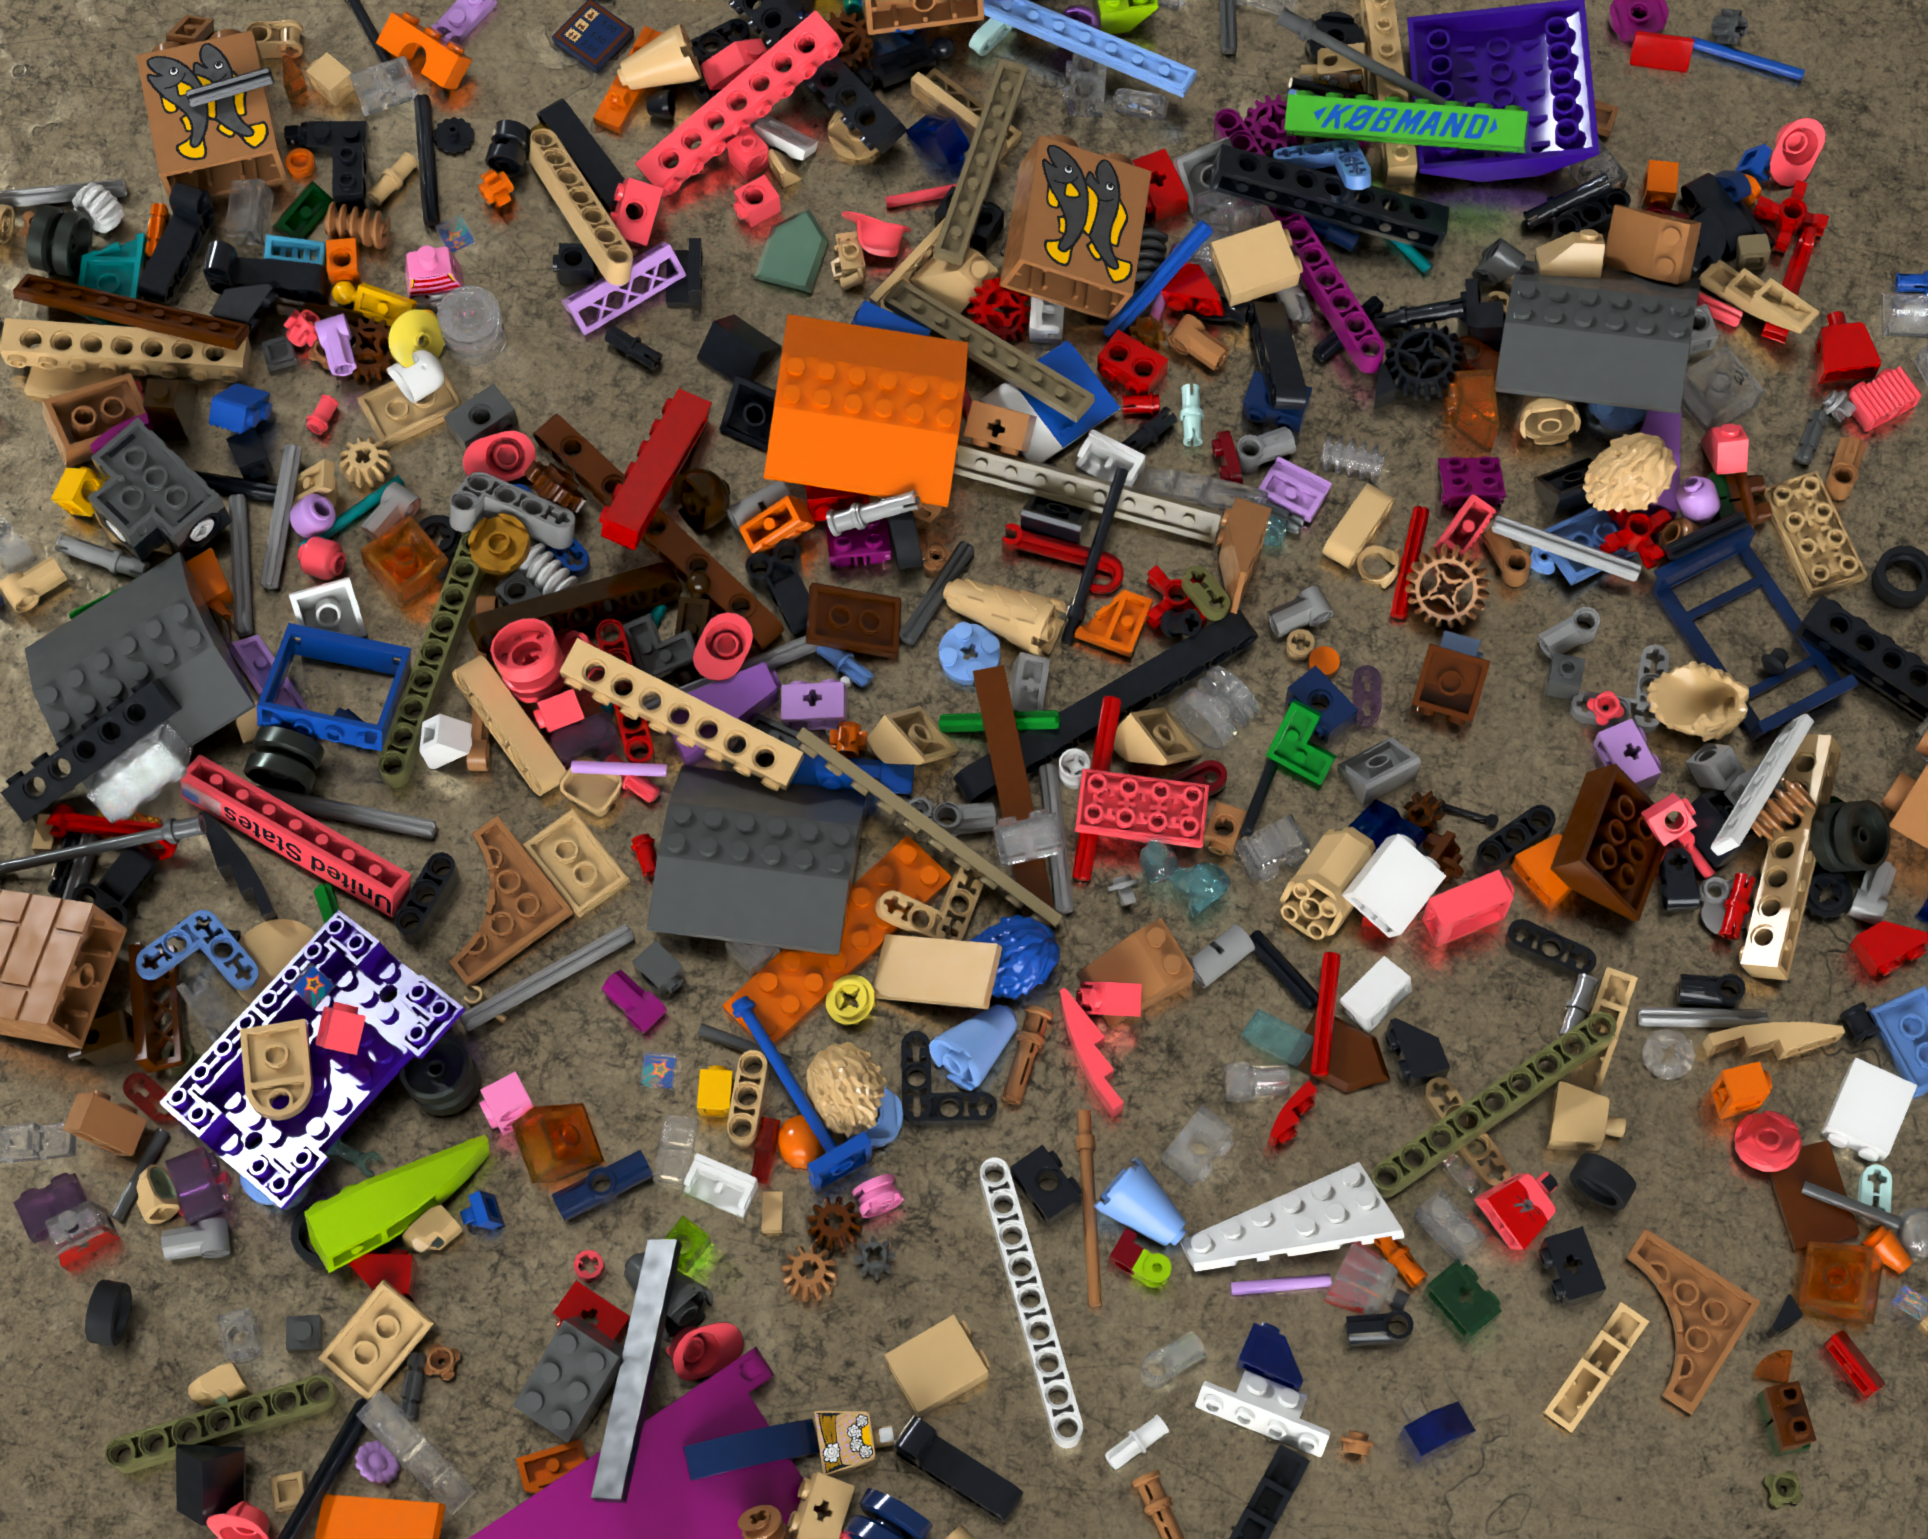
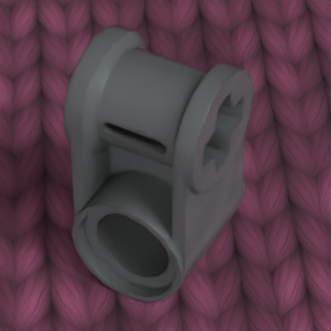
(1498, 263)

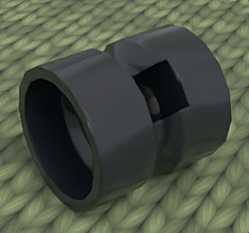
(508, 147)

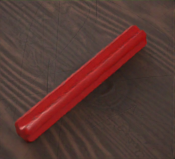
(1411, 554)
(1325, 1014)

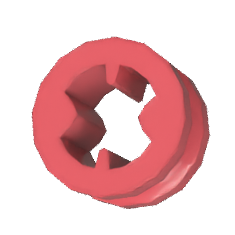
(593, 1257)

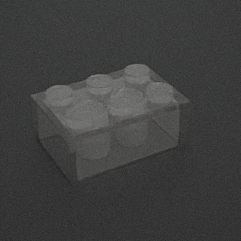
(140, 772)

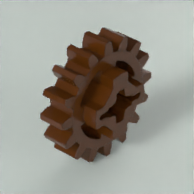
(854, 37)
(374, 338)
(555, 485)

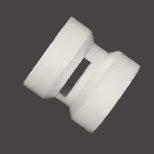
(1073, 761)

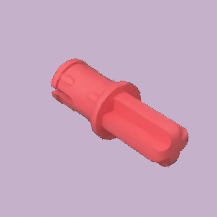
(637, 784)

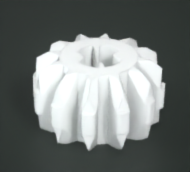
(100, 206)

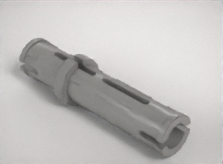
(115, 561)

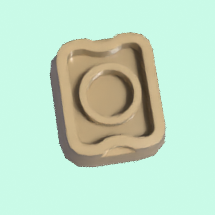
(591, 791)

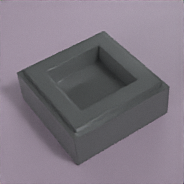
(279, 353)

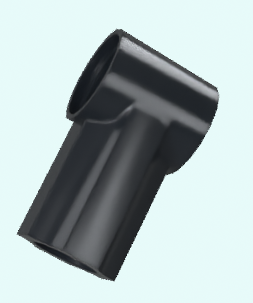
(1707, 990)
(1374, 1329)

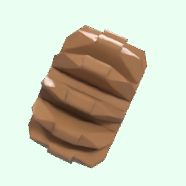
(795, 1271)

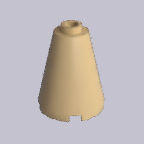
(661, 62)
(1548, 419)

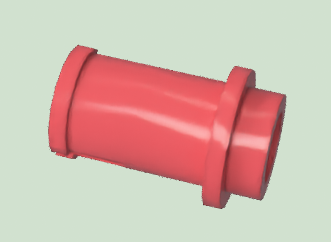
(318, 421)

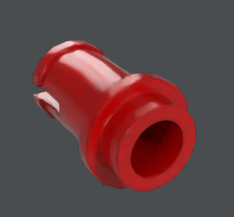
(1143, 404)
(645, 853)

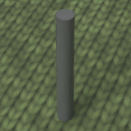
(734, 1041)
(148, 1158)
(1851, 1205)

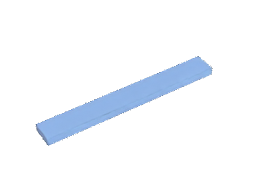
(1093, 44)

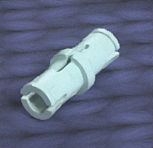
(1191, 415)

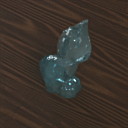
(1199, 883)

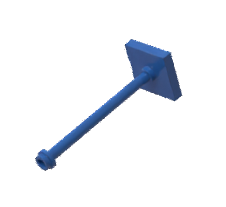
(838, 1160)

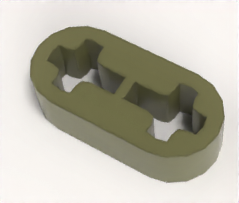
(1205, 593)

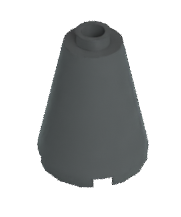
(686, 1300)

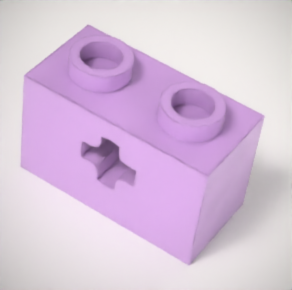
(799, 707)
(1629, 740)

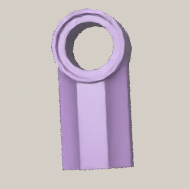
(335, 339)

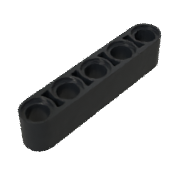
(584, 151)
(1277, 355)

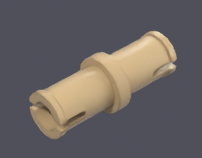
(392, 179)

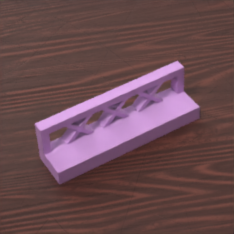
(601, 288)

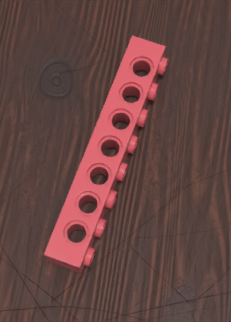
(743, 89)

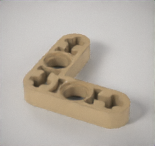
(936, 919)

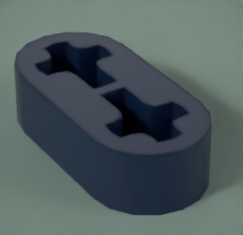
(1735, 184)

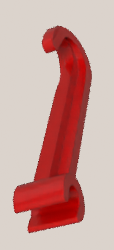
(1793, 278)
(1066, 552)
(67, 820)

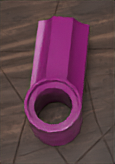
(639, 1007)

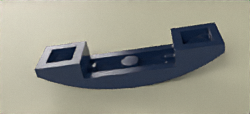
(751, 1449)

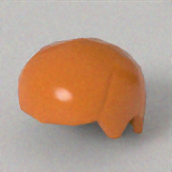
(798, 1143)

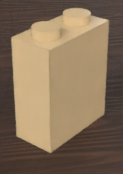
(1255, 263)
(937, 1365)

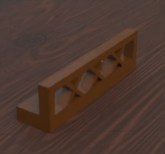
(146, 1016)

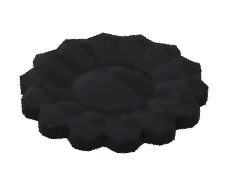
(453, 135)

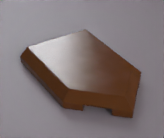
(1353, 1057)

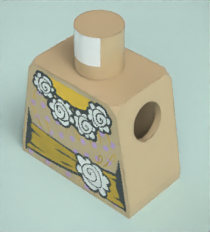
(1337, 70)
(849, 1441)

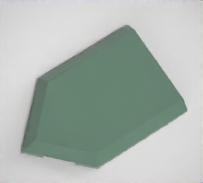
(793, 253)

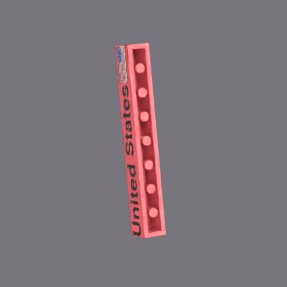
(295, 835)

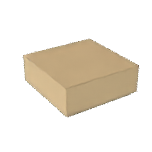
(287, 1490)

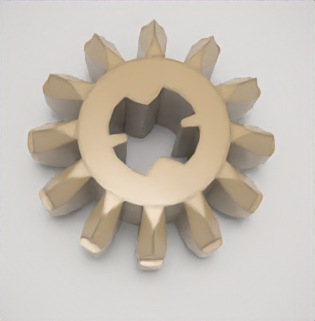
(353, 461)

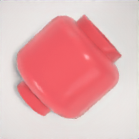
(321, 558)

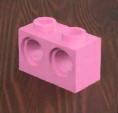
(505, 1102)

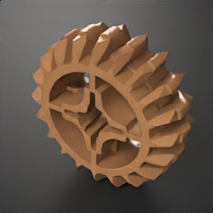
(1442, 571)

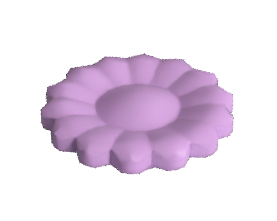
(377, 1463)

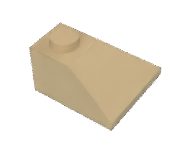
(1572, 255)
(954, 283)
(909, 738)
(1153, 739)

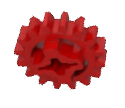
(1002, 324)

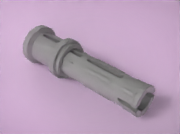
(860, 515)

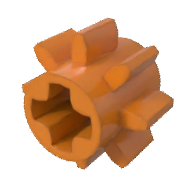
(495, 188)
(848, 739)

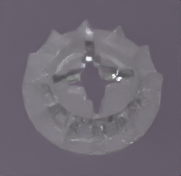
(1653, 1054)

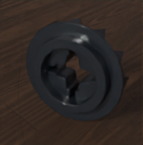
(441, 522)
(1841, 894)

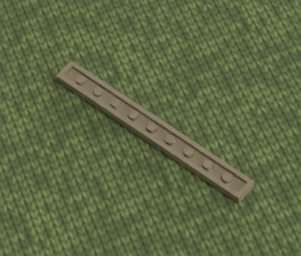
(1086, 492)
(917, 821)

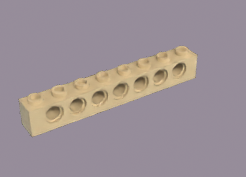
(1384, 46)
(21, 334)
(586, 657)
(1776, 958)

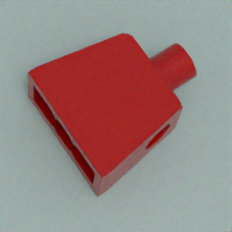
(1845, 351)

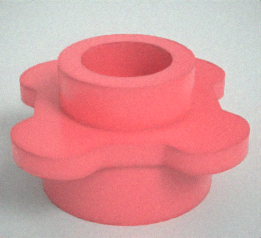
(1607, 699)

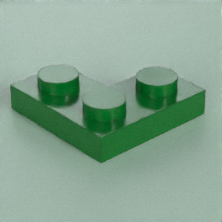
(1293, 746)

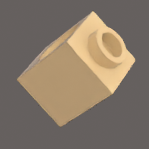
(330, 79)

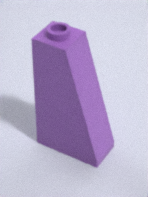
(1667, 427)
(739, 696)

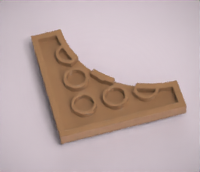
(518, 908)
(1704, 1311)

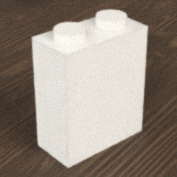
(1394, 885)
(1868, 1111)

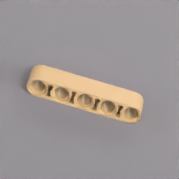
(509, 725)

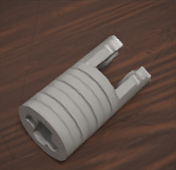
(1295, 303)

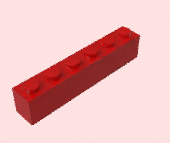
(655, 469)

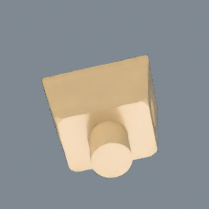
(1581, 1120)

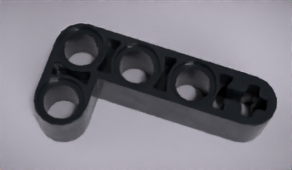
(178, 244)
(295, 279)
(957, 1471)

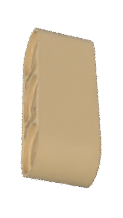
(1358, 525)
(748, 1084)

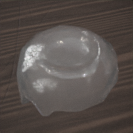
(1913, 1231)

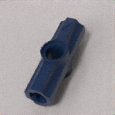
(622, 1175)

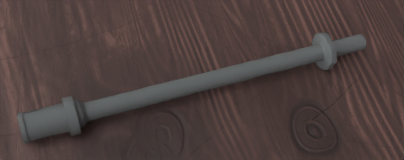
(1308, 30)
(171, 831)

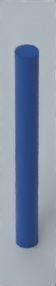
(1748, 59)

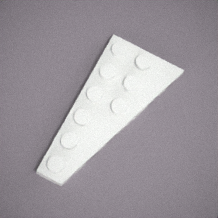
(1304, 1221)

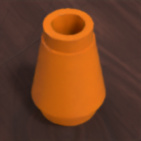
(1889, 1249)

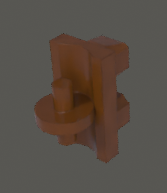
(1445, 853)

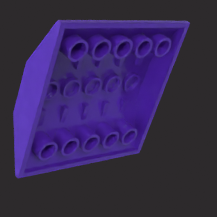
(1510, 57)

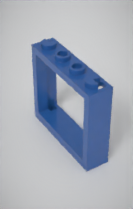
(342, 650)

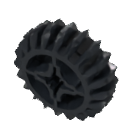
(1404, 353)

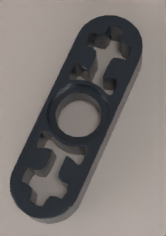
(1525, 947)

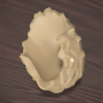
(1630, 473)
(1698, 700)
(845, 1088)

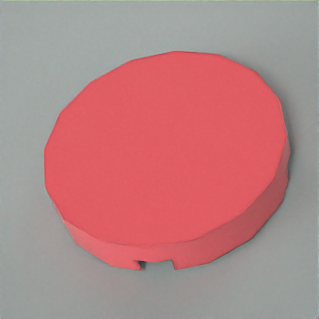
(1767, 1141)

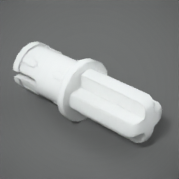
(1136, 1442)

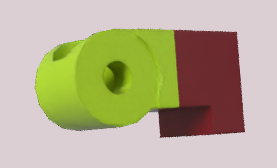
(1138, 1262)

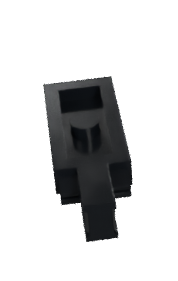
(321, 135)

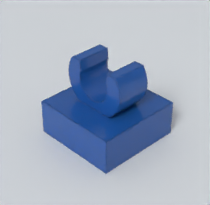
(1755, 161)
(483, 1211)

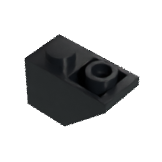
(245, 302)
(1418, 1053)

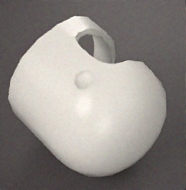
(419, 379)

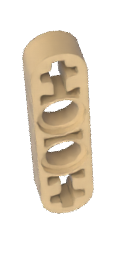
(1497, 1162)

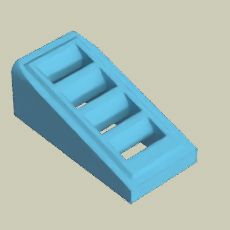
(284, 244)

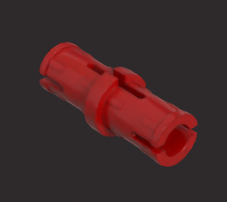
(1737, 906)

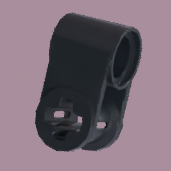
(1678, 887)

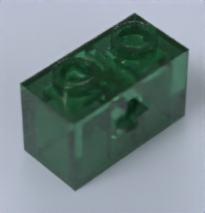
(1468, 1317)

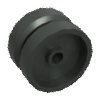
(59, 240)
(284, 760)
(1850, 836)
(443, 1079)

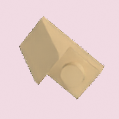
(317, 480)

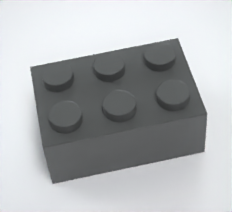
(571, 1379)

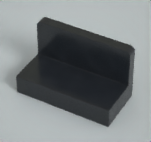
(689, 288)

